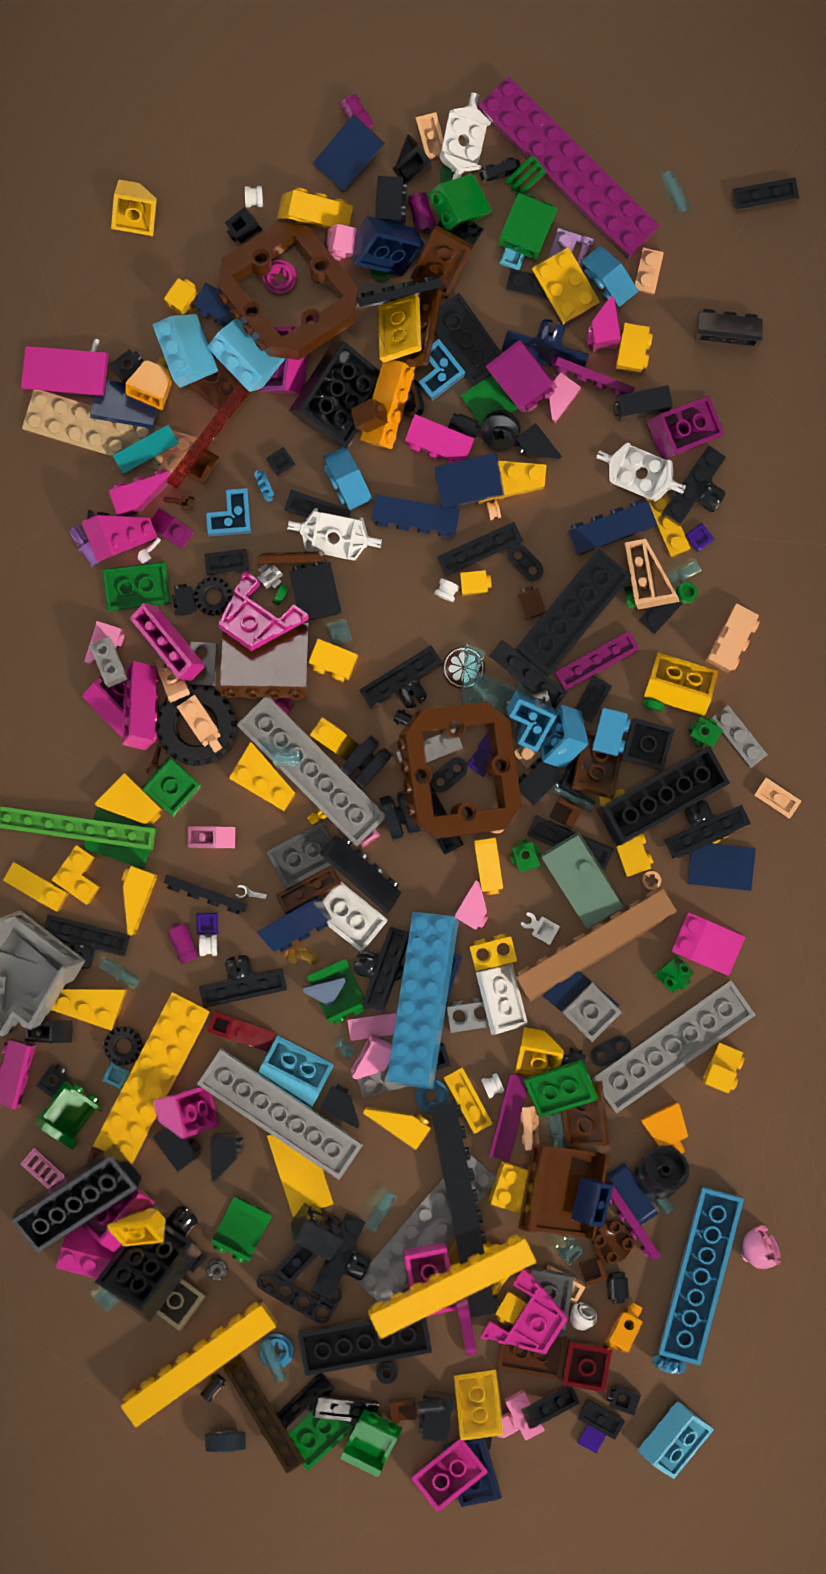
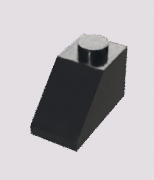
(536, 445)
(50, 1032)
(340, 1105)

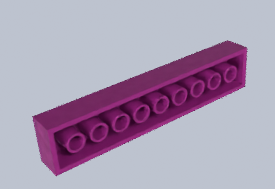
(569, 168)

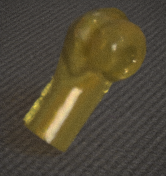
(294, 954)

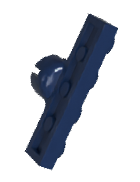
(546, 344)

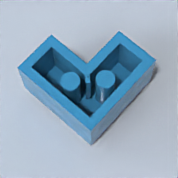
(609, 275)
(444, 374)
(347, 478)
(235, 519)
(535, 719)
(610, 732)
(567, 737)

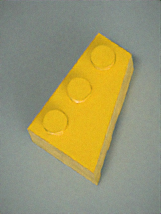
(520, 478)
(91, 1005)

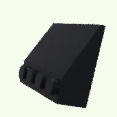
(334, 388)
(148, 1273)

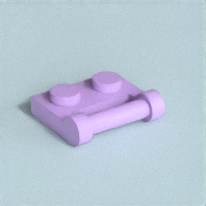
(568, 239)

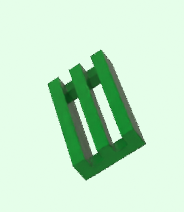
(516, 185)

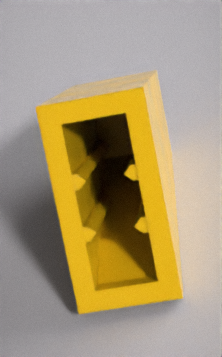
(333, 739)
(129, 801)
(488, 866)

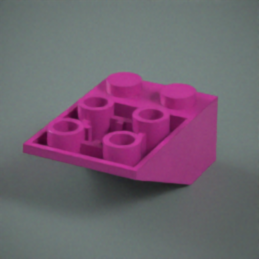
(134, 497)

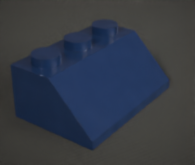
(386, 246)
(296, 925)

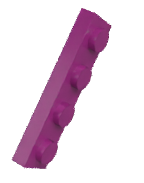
(582, 373)
(597, 660)
(636, 1229)

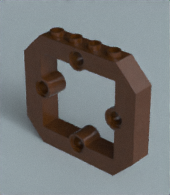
(266, 247)
(418, 792)

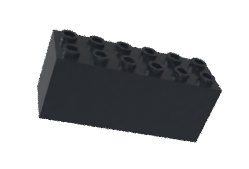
(573, 612)

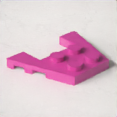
(250, 622)
(536, 1324)

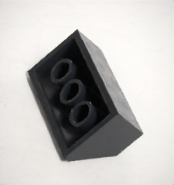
(361, 873)

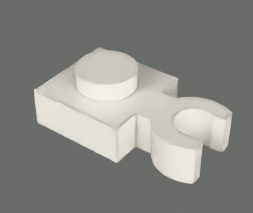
(543, 929)

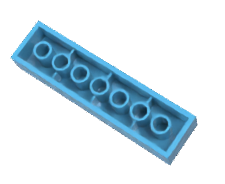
(422, 1000)
(700, 1275)

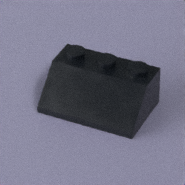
(729, 328)
(224, 1151)

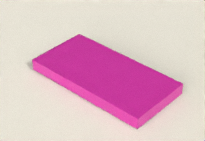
(64, 371)

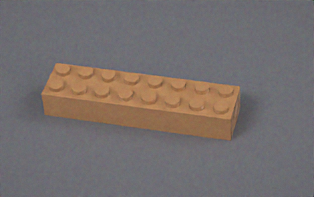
(597, 944)

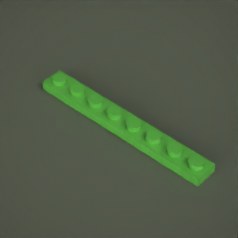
(77, 828)

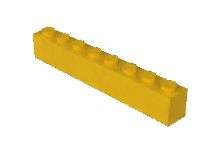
(451, 1286)

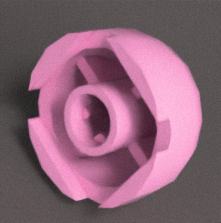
(760, 1249)

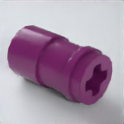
(352, 106)
(421, 212)
(182, 943)

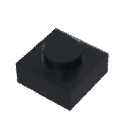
(280, 461)

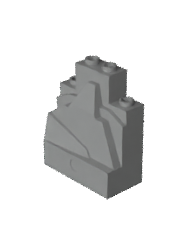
(31, 971)

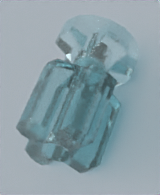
(345, 1049)

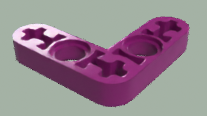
(466, 1326)

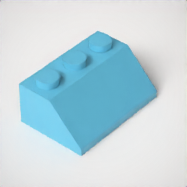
(185, 348)
(242, 356)
(295, 1070)
(675, 1440)

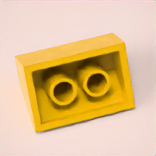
(681, 684)

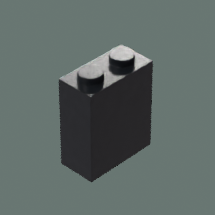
(643, 403)
(315, 590)

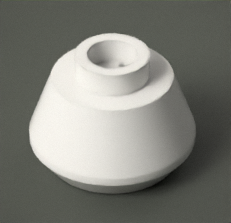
(583, 1316)

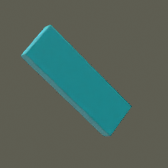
(145, 449)

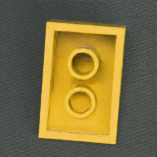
(137, 890)
(404, 1125)

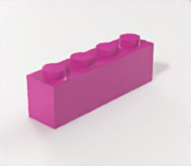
(167, 642)
(139, 706)

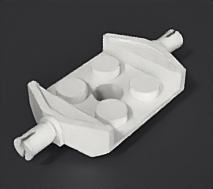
(472, 126)
(624, 468)
(351, 533)

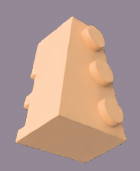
(648, 578)
(733, 638)

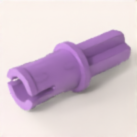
(83, 543)

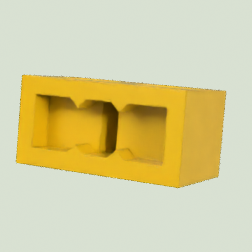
(181, 296)
(494, 959)

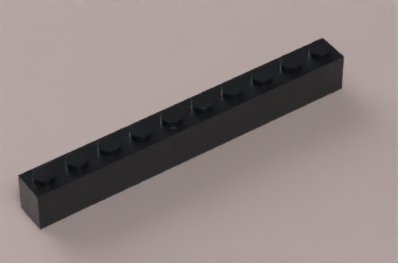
(461, 1196)

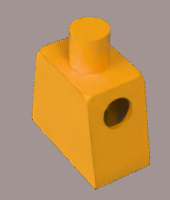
(150, 383)
(667, 1126)
(621, 1338)

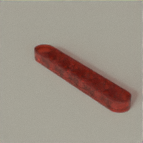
(207, 436)

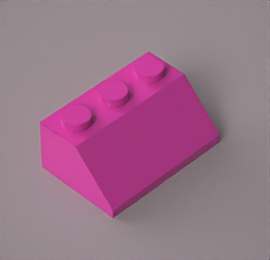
(604, 329)
(290, 375)
(438, 440)
(108, 702)
(15, 1072)
(187, 1112)
(130, 1204)
(83, 1254)

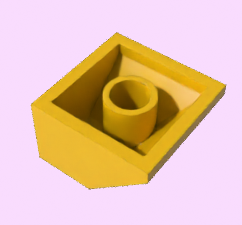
(133, 208)
(537, 1053)
(139, 1228)

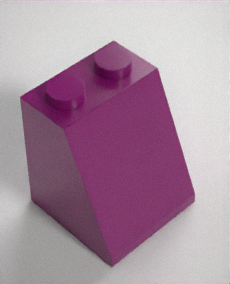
(522, 376)

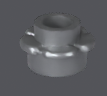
(210, 1270)

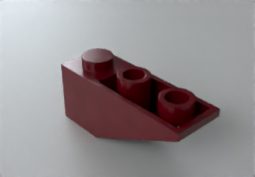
(240, 1031)

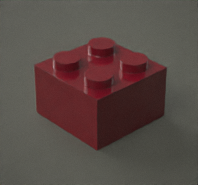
(586, 1365)

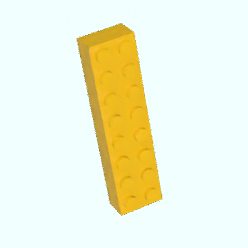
(152, 1076)
(198, 1364)

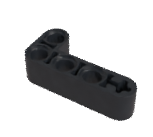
(296, 1293)

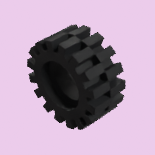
(206, 584)
(113, 1055)

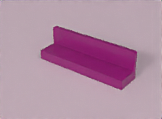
(508, 1117)

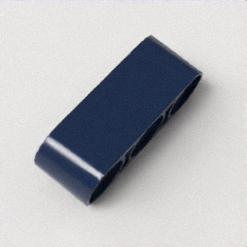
(632, 1195)

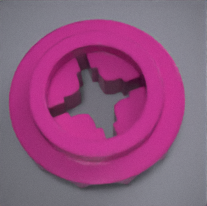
(288, 272)

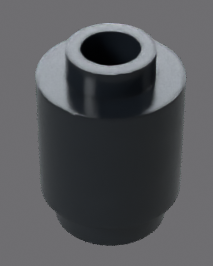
(464, 425)
(617, 1287)
(386, 1365)

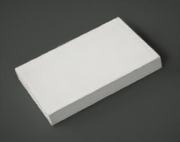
(353, 917)
(502, 998)

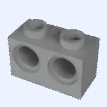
(209, 661)
(108, 662)
(470, 1021)

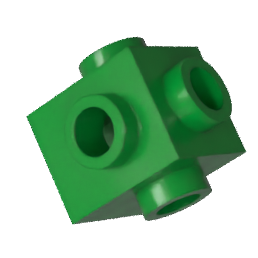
(709, 725)
(525, 864)
(675, 974)

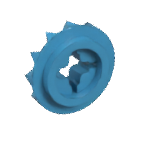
(264, 485)
(421, 1097)
(285, 1344)
(669, 1364)

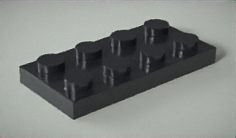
(466, 338)

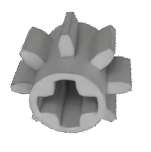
(269, 576)

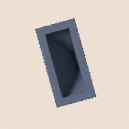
(326, 991)

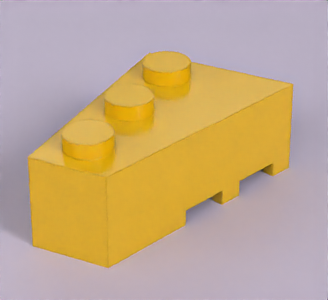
(314, 209)
(262, 779)

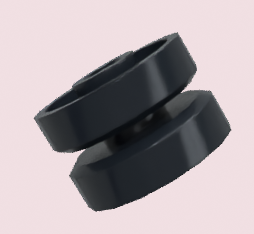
(367, 762)
(398, 816)
(661, 1172)

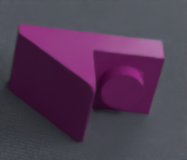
(171, 528)

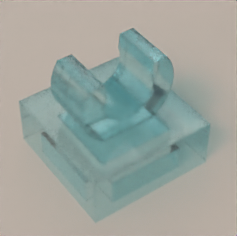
(339, 632)
(570, 1252)
(105, 1299)

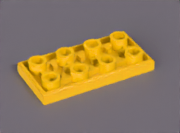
(300, 1177)

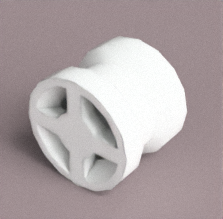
(253, 196)
(447, 590)
(208, 945)
(493, 1085)

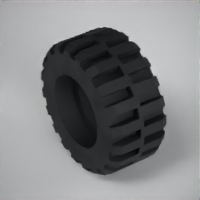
(196, 754)

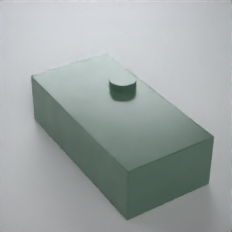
(582, 880)

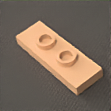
(174, 687)

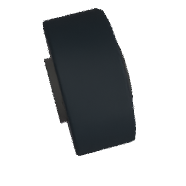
(225, 1441)

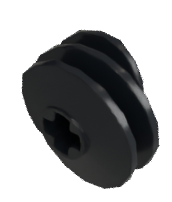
(500, 429)

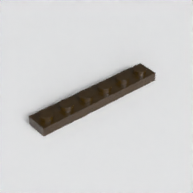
(263, 1413)

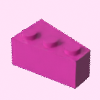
(117, 534)

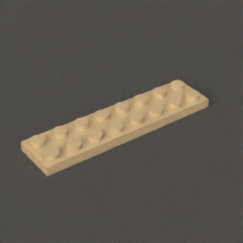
(71, 423)

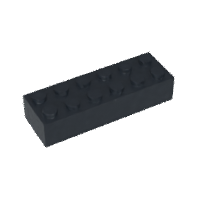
(662, 796)
(76, 1198)
(359, 1344)

